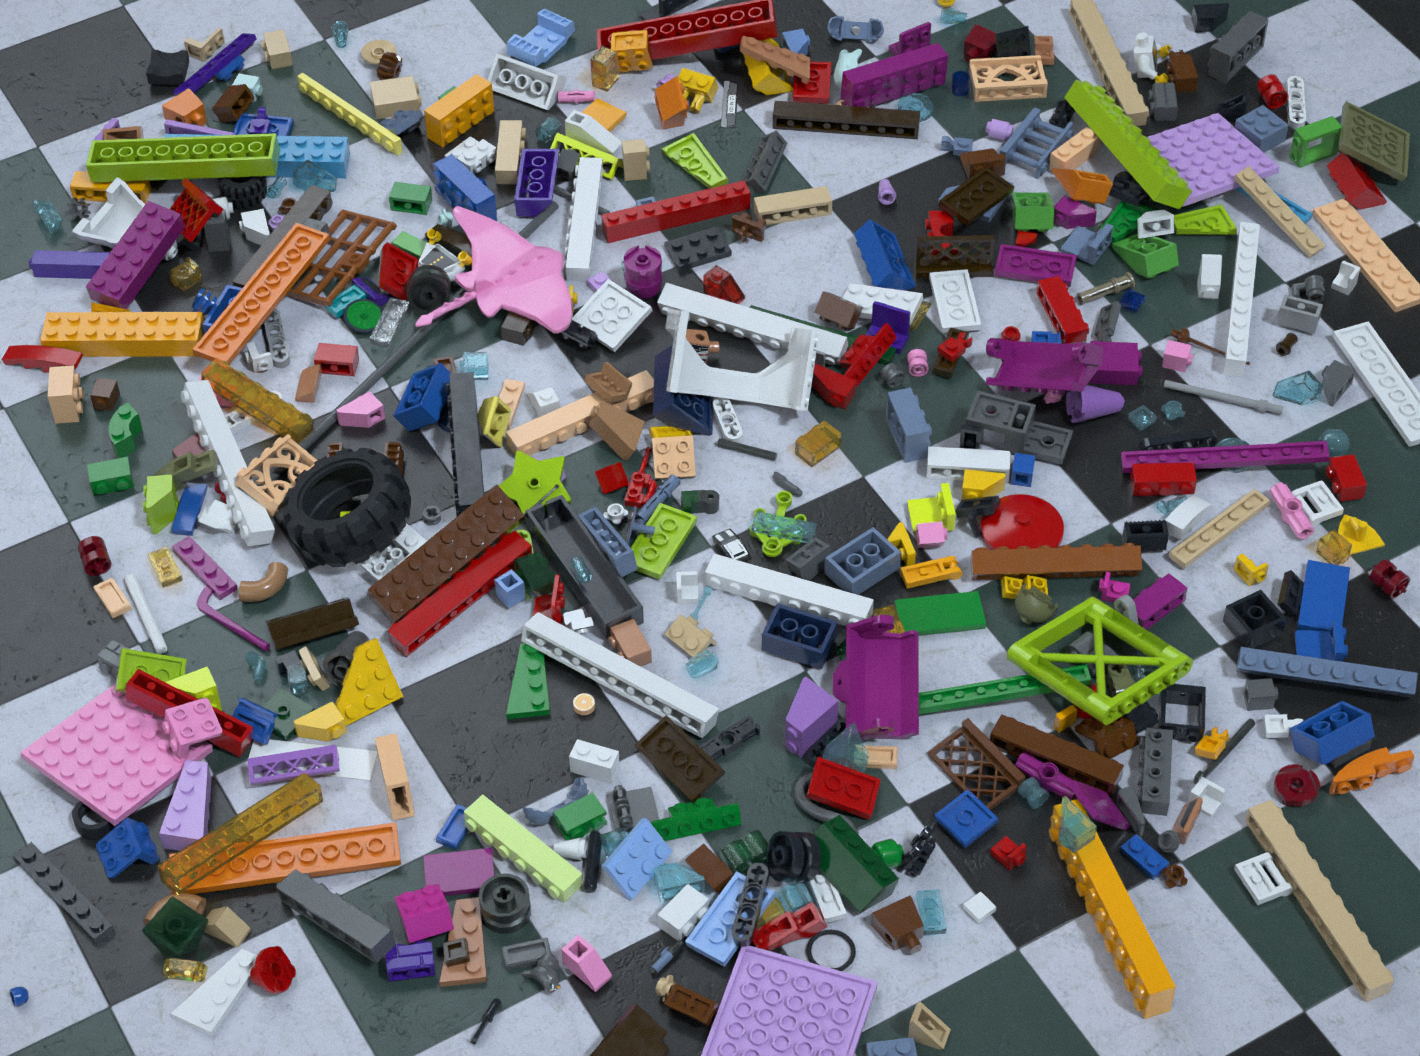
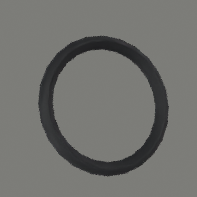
(835, 932)

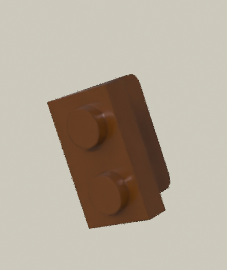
(977, 160)
(1111, 738)

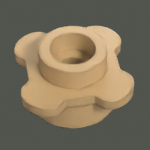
(664, 987)

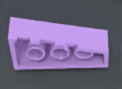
(189, 807)

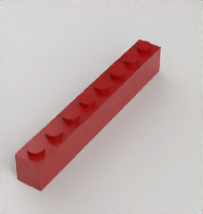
(676, 211)
(457, 595)

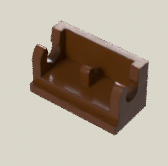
(711, 867)
(691, 1004)

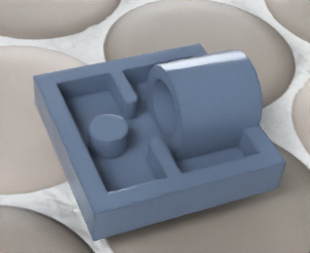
(403, 121)

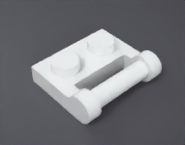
(1321, 499)
(1257, 880)

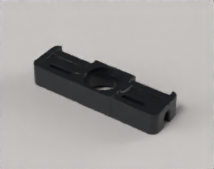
(738, 733)

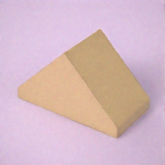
(227, 926)
(928, 1028)

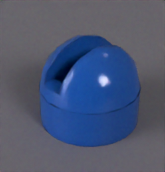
(19, 995)

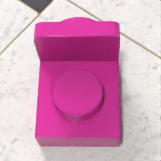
(1112, 589)

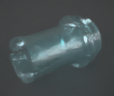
(274, 190)
(583, 573)

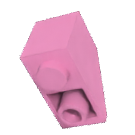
(361, 412)
(585, 963)

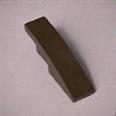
(452, 240)

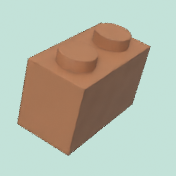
(630, 643)

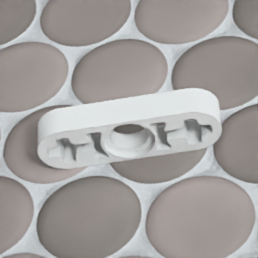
(727, 414)

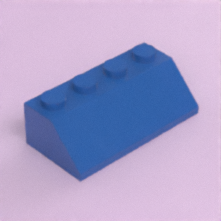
(883, 257)

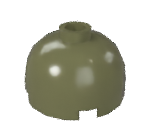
(1034, 605)

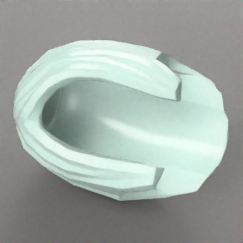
(846, 62)

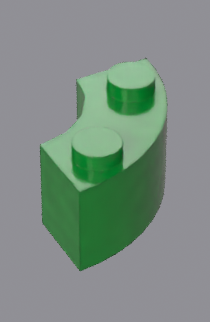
(122, 430)

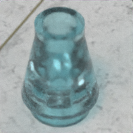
(952, 16)
(340, 33)

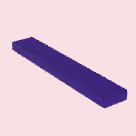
(217, 63)

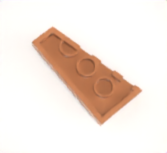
(776, 57)
(466, 925)

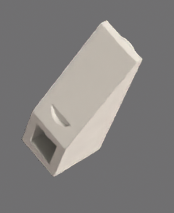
(590, 132)

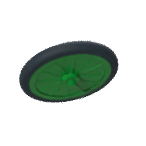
(362, 315)

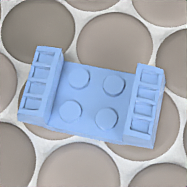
(543, 40)

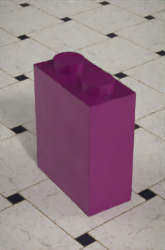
(1119, 364)

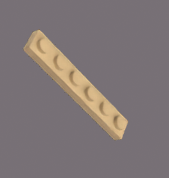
(1279, 212)
(1219, 528)

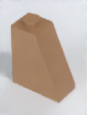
(616, 428)

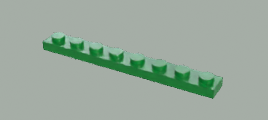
(992, 691)

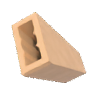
(395, 777)

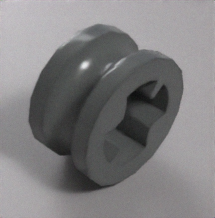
(429, 511)

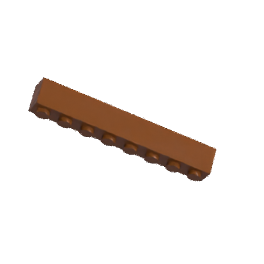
(1056, 562)

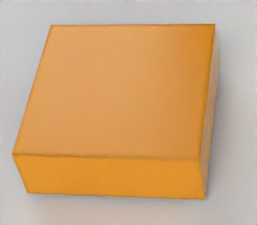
(1065, 718)

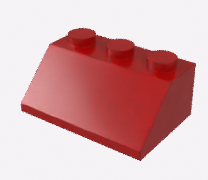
(1355, 182)

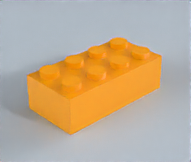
(459, 110)

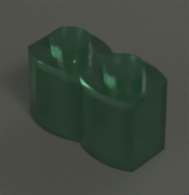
(535, 573)
(744, 852)

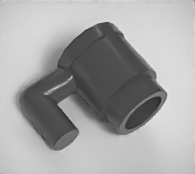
(1314, 288)

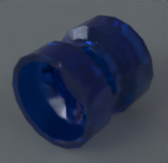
(960, 83)

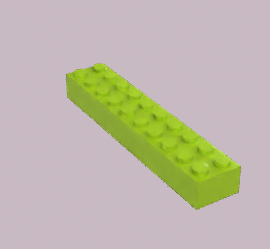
(1128, 144)
(183, 157)

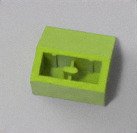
(160, 502)

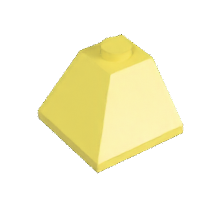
(494, 419)

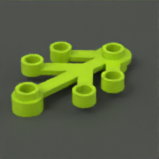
(783, 501)

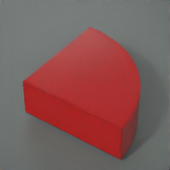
(1025, 238)

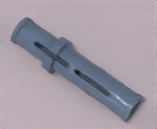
(663, 493)

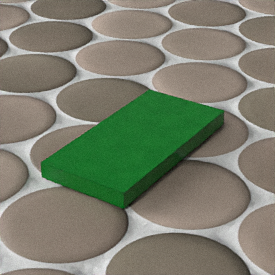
(941, 613)

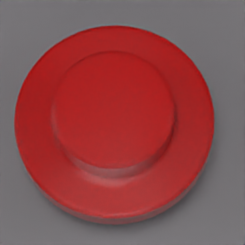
(1011, 333)

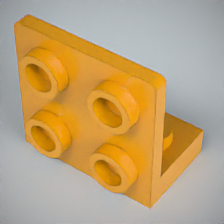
(631, 50)

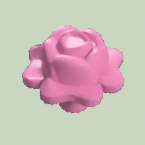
(1052, 398)

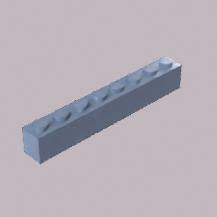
(1327, 672)

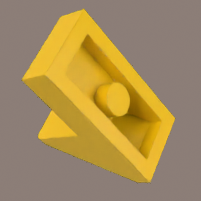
(902, 542)

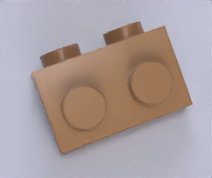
(609, 383)

